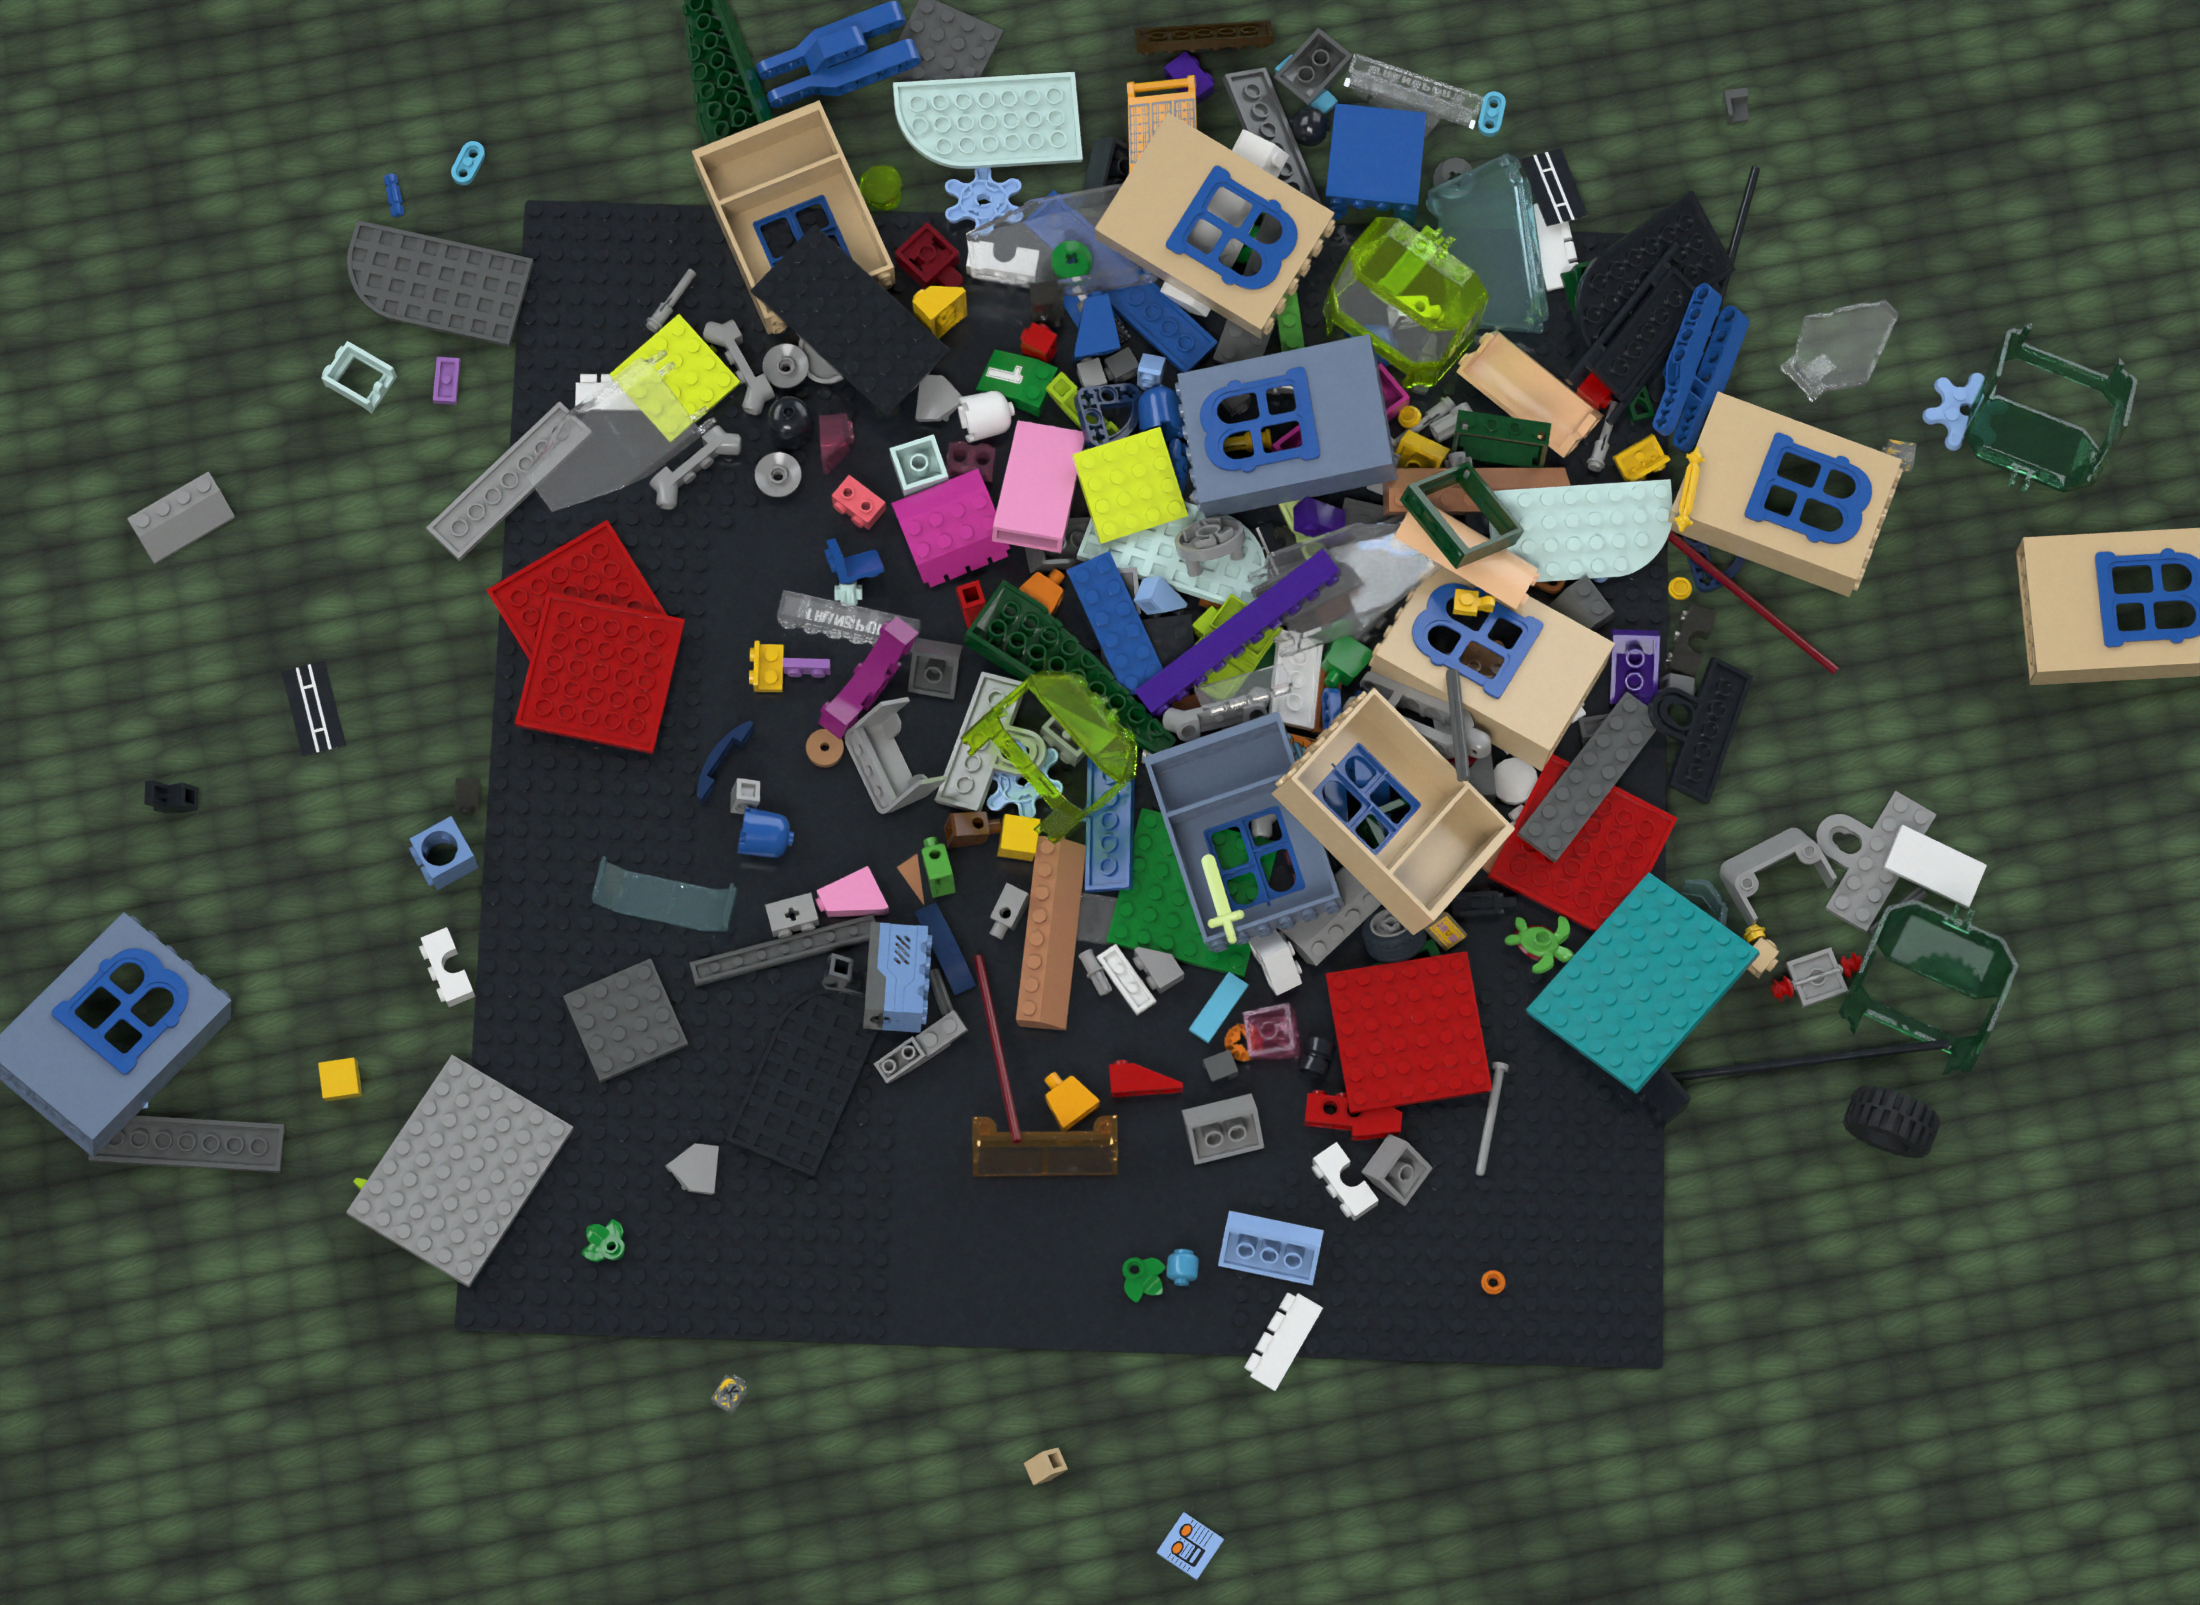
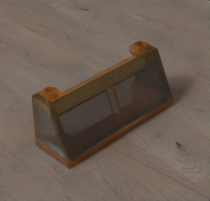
(1045, 1152)

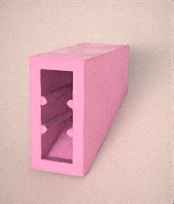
(852, 896)

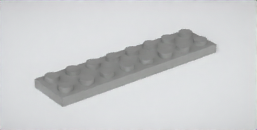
(495, 491)

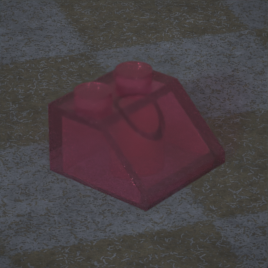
(835, 439)
(1272, 1032)

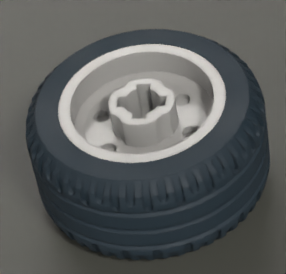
(1388, 939)

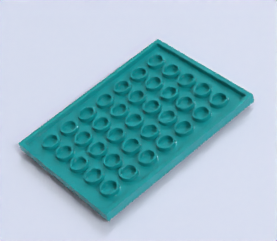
(1642, 982)

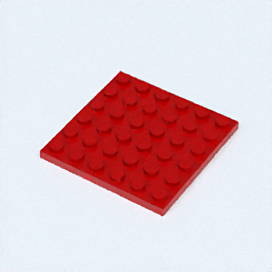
(587, 568)
(600, 672)
(1600, 863)
(1408, 1032)

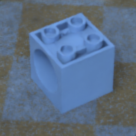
(442, 832)

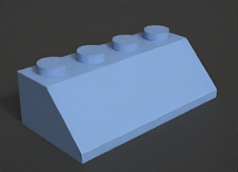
(1270, 1248)

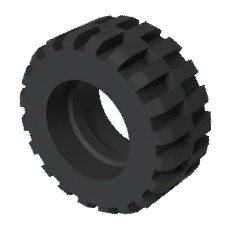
(1891, 1121)

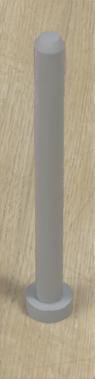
(1499, 1071)

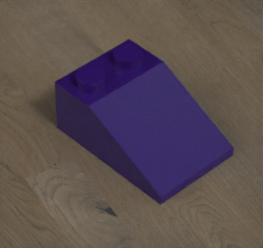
(1634, 664)

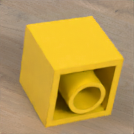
(1018, 837)
(340, 1079)

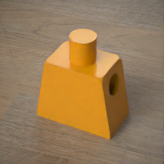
(1069, 1100)

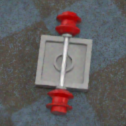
(1816, 977)

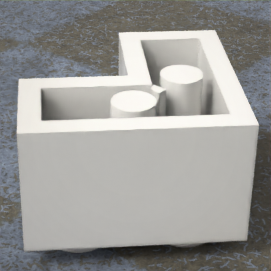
(1277, 961)

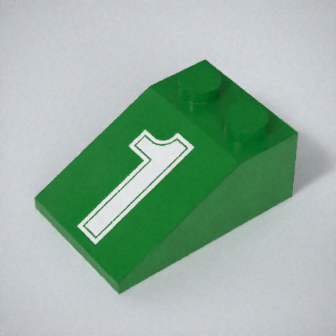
(1019, 380)

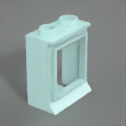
(343, 358)

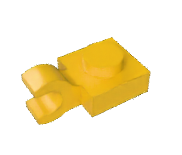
(1467, 602)

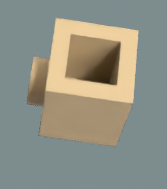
(1766, 959)
(1041, 1468)

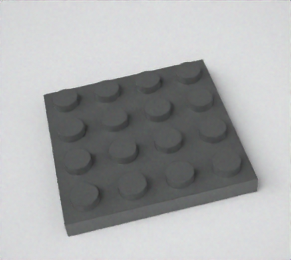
(948, 43)
(625, 1020)

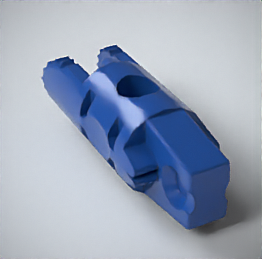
(1179, 461)

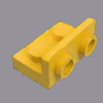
(767, 667)

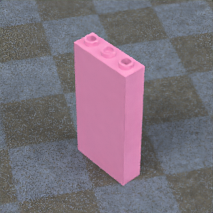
(1038, 487)

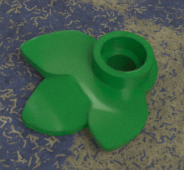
(601, 1239)
(1145, 1280)

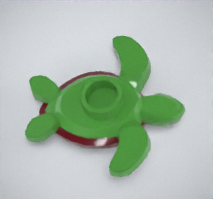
(1542, 943)

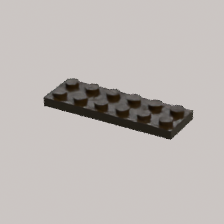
(1204, 36)

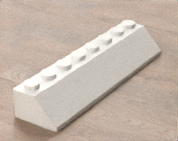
(1230, 209)

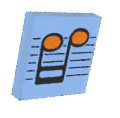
(1190, 1546)

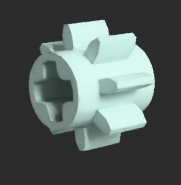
(848, 593)

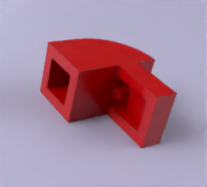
(970, 601)

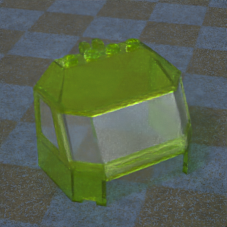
(1409, 299)

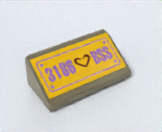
(1445, 931)

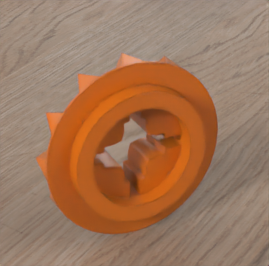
(1231, 1038)

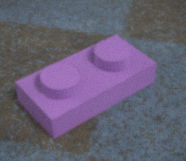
(446, 380)
(797, 666)

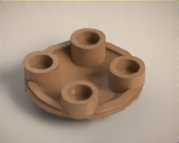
(1482, 659)

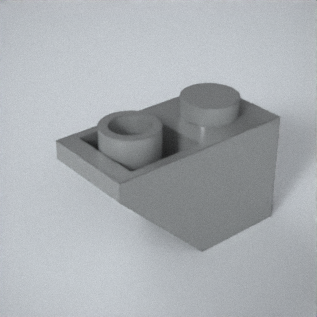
(1160, 968)

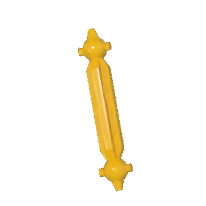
(1689, 489)

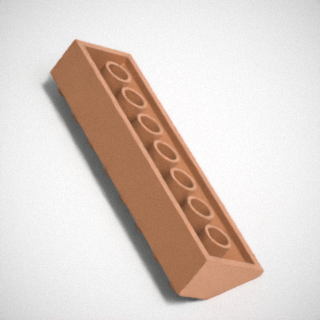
(1455, 500)
(1051, 934)

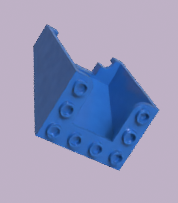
(1375, 160)

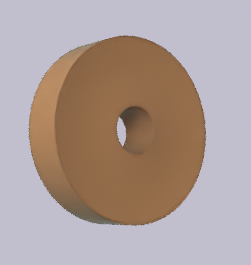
(824, 758)

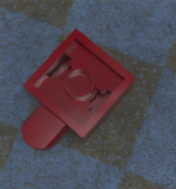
(929, 259)

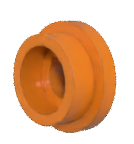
(1493, 1274)

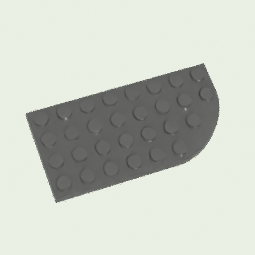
(438, 282)

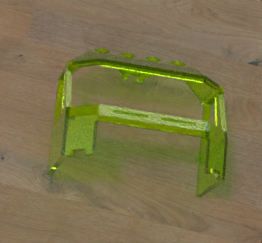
(1089, 725)

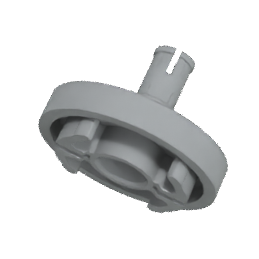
(1208, 541)

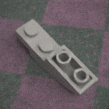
(921, 1048)

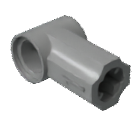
(1445, 426)

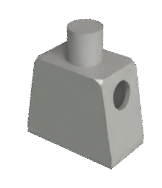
(1011, 900)

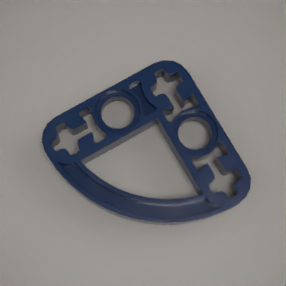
(1097, 403)
(1714, 584)

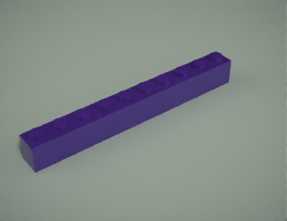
(1238, 632)

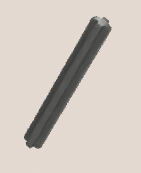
(1457, 725)

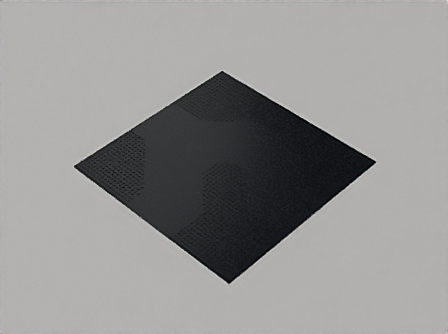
(895, 1225)

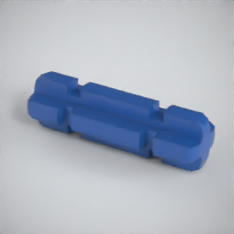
(393, 195)

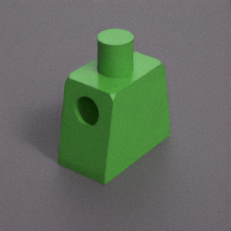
(937, 868)

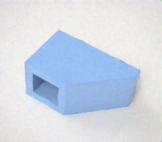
(1150, 371)
(1157, 596)

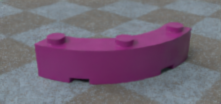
(869, 678)

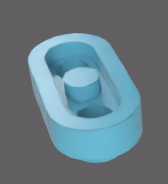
(1491, 115)
(466, 164)

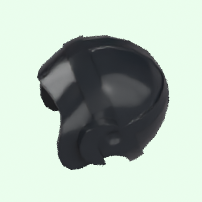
(1309, 126)

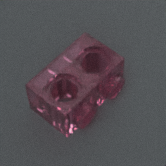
(972, 454)

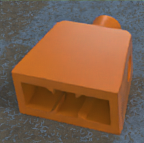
(1045, 589)

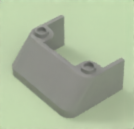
(881, 761)
(1740, 871)

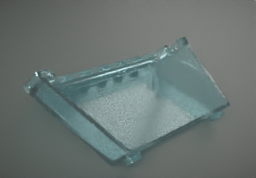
(1498, 239)

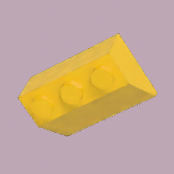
(940, 308)

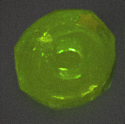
(881, 187)

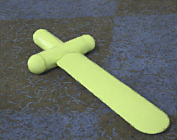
(1220, 900)

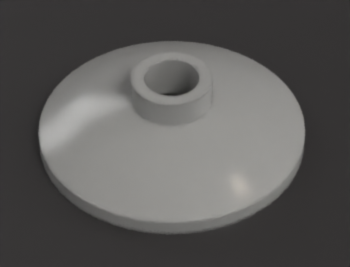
(782, 356)
(776, 464)

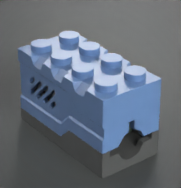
(897, 977)

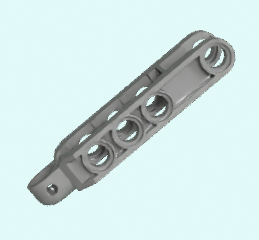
(1426, 705)

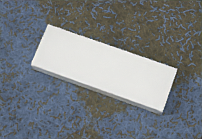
(1126, 979)

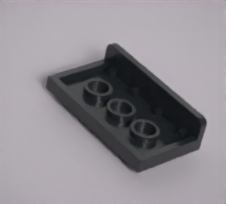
(1168, 636)

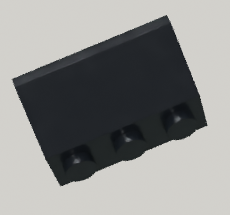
(1107, 163)
(1663, 1097)

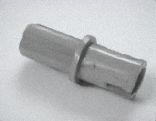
(1095, 972)

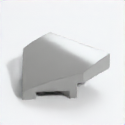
(936, 399)
(696, 1168)

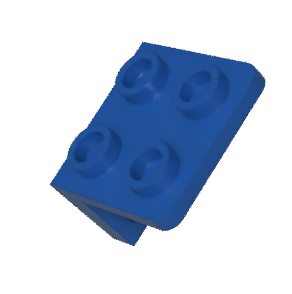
(852, 567)

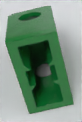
(1344, 661)

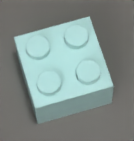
(918, 465)

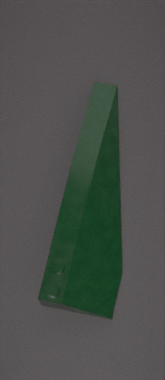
(722, 72)
(1027, 639)

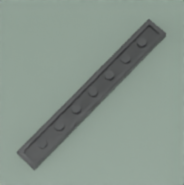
(781, 950)

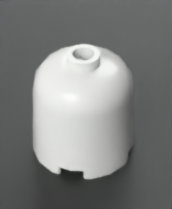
(985, 414)

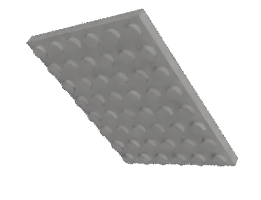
(460, 1171)

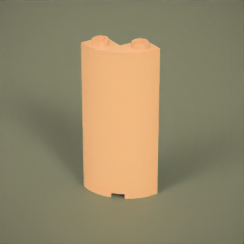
(1528, 391)
(1499, 574)

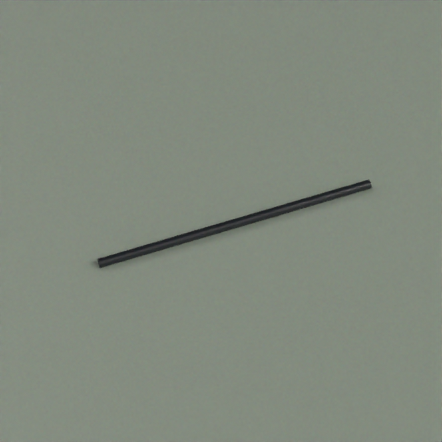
(1735, 240)
(1811, 1060)

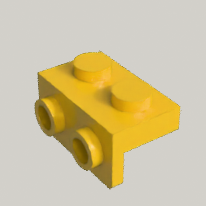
(1641, 459)

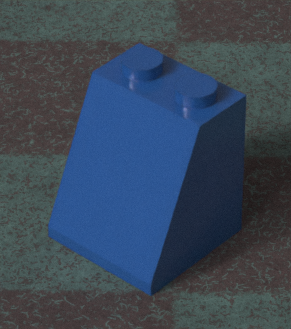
(1096, 328)

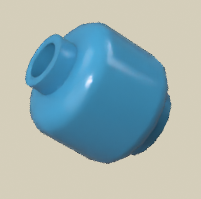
(1182, 1267)

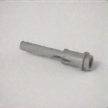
(665, 309)
(1431, 416)
(1599, 452)

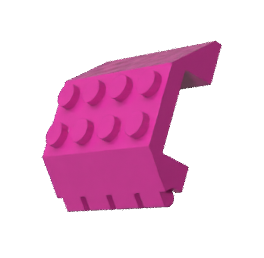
(950, 528)

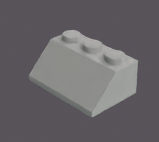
(1223, 1129)

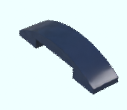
(737, 736)
(946, 949)

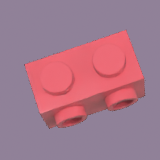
(858, 503)

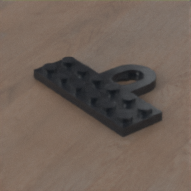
(1708, 728)

